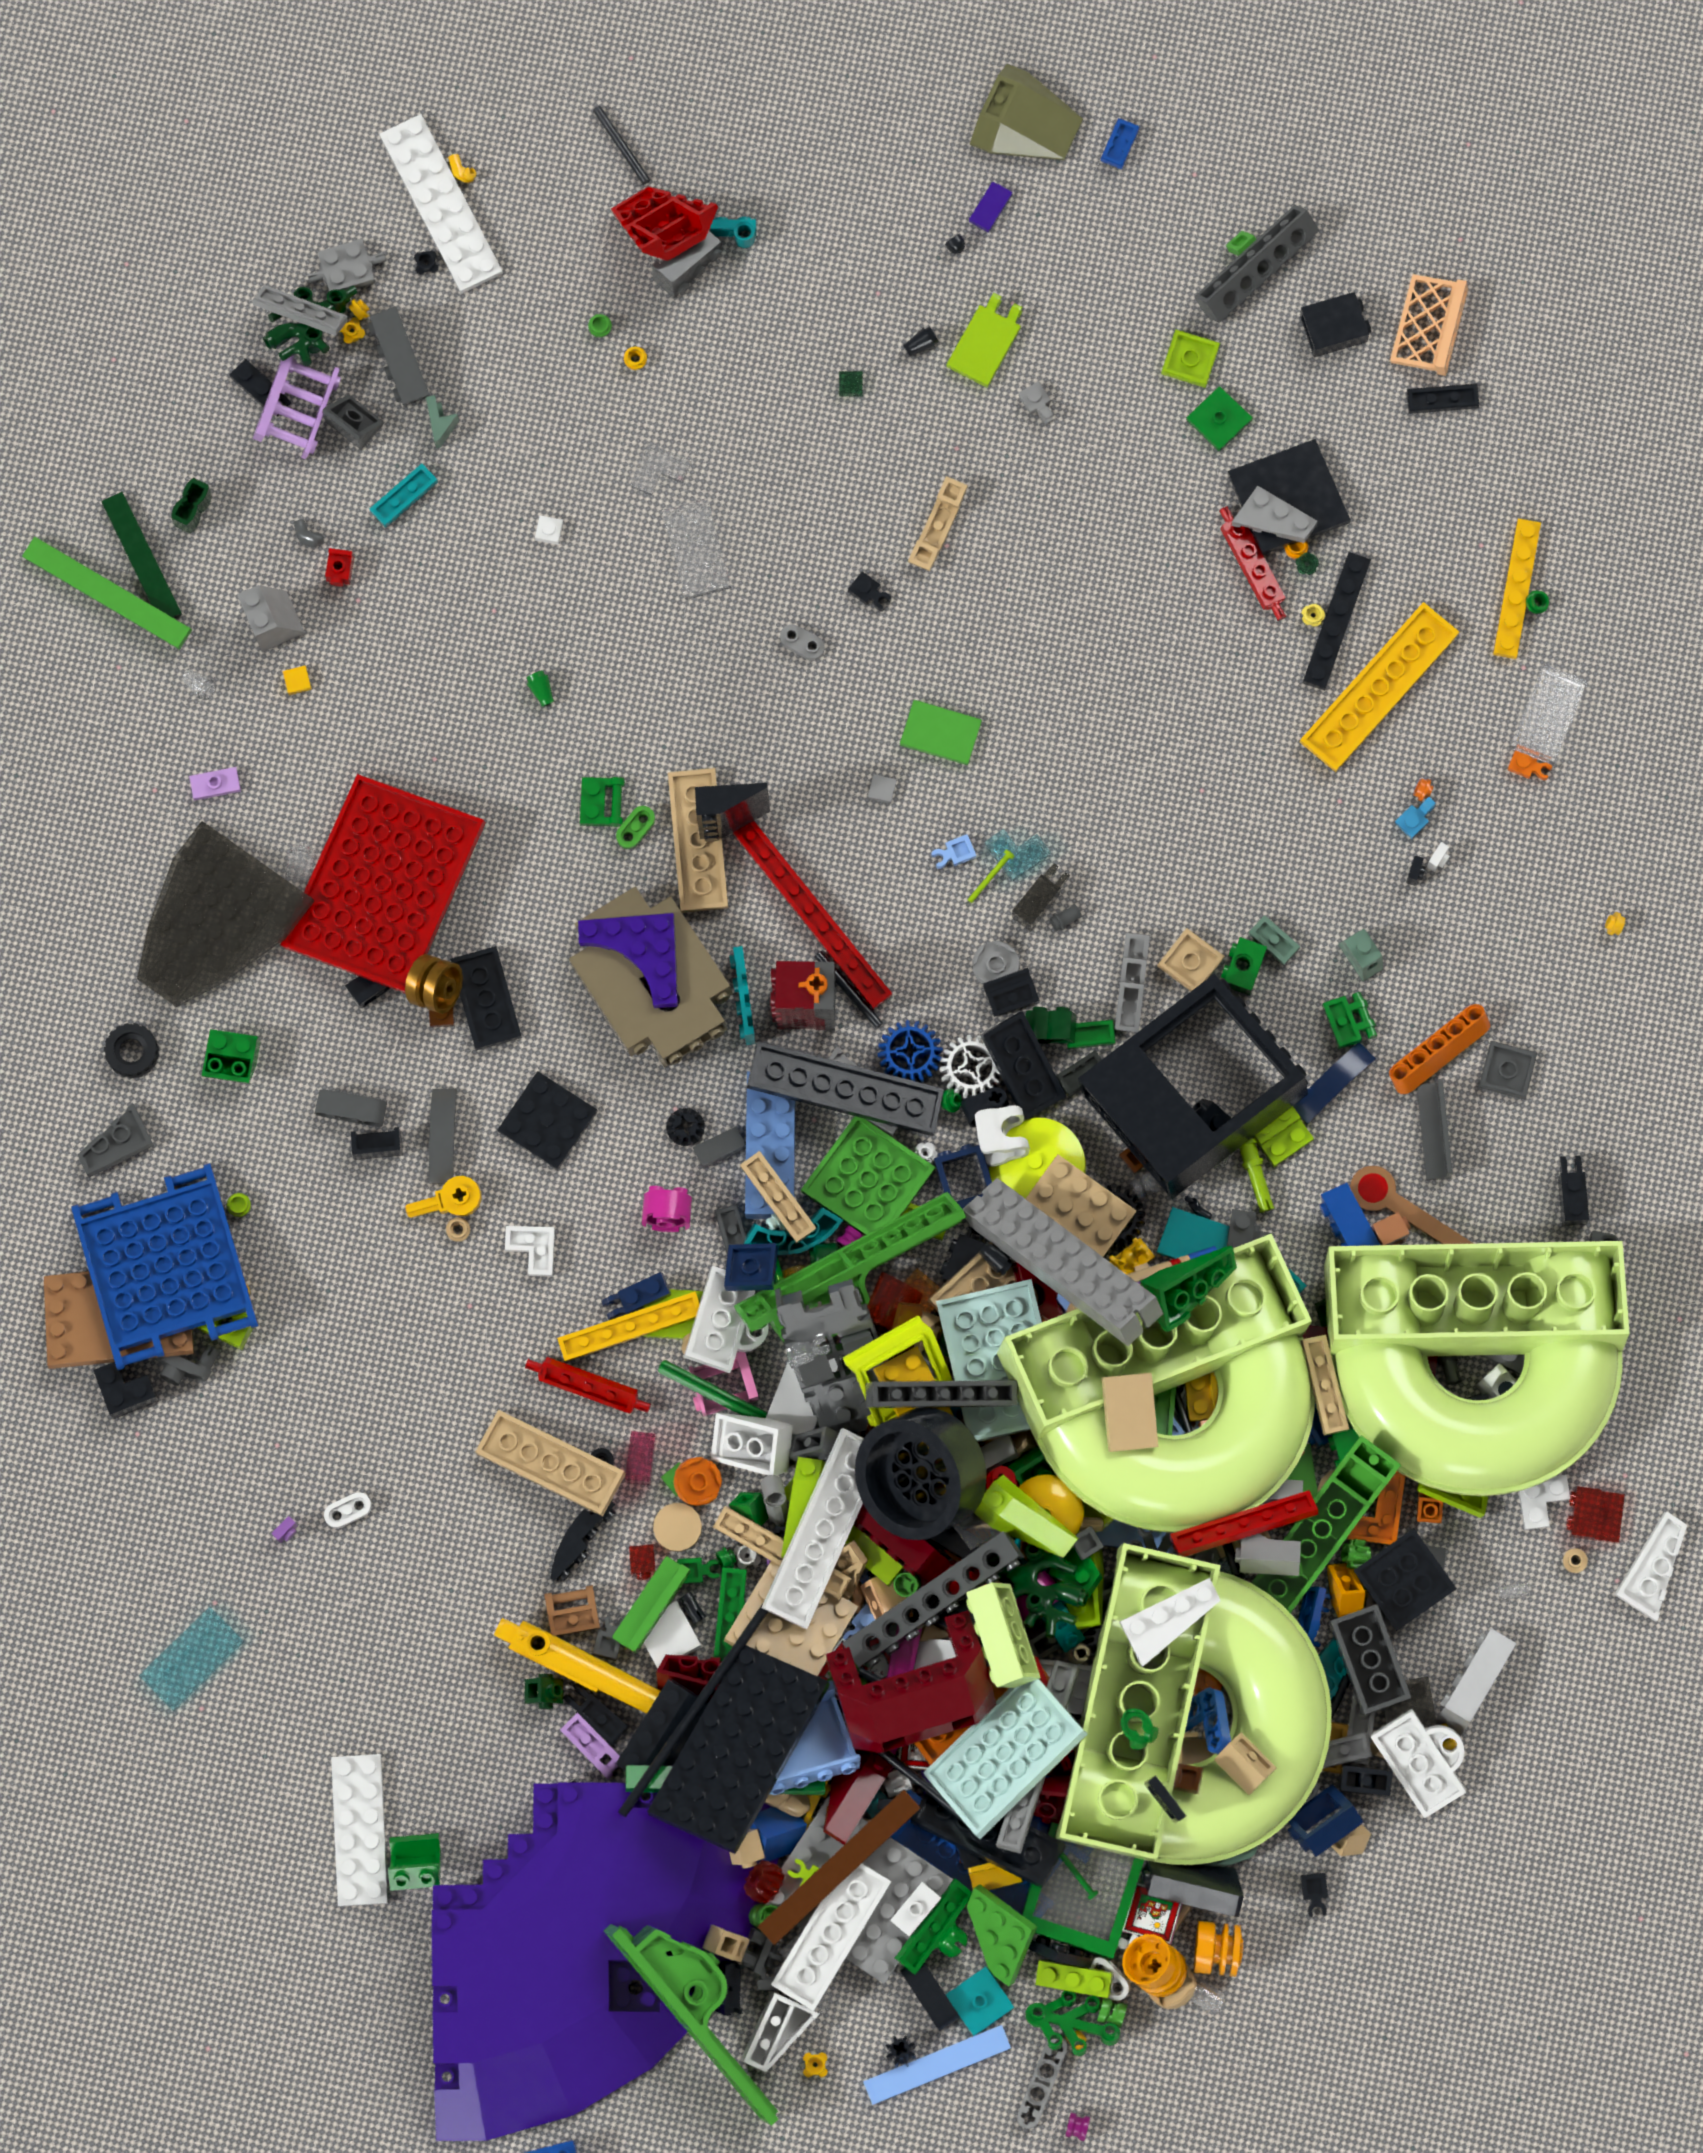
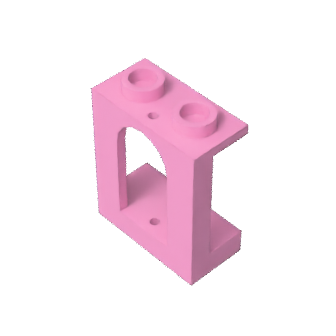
(709, 1406)

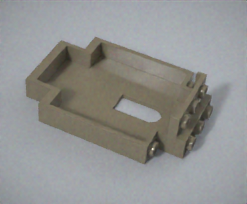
(628, 1005)

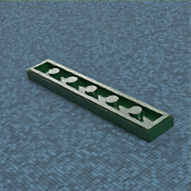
(140, 555)

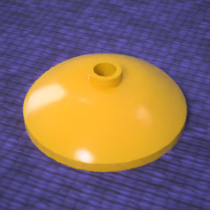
(1056, 1497)

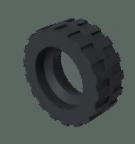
(122, 1034)

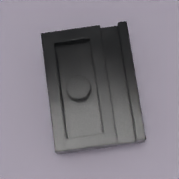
(1010, 992)

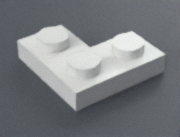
(536, 1241)
(1534, 1501)

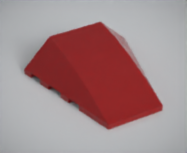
(664, 223)

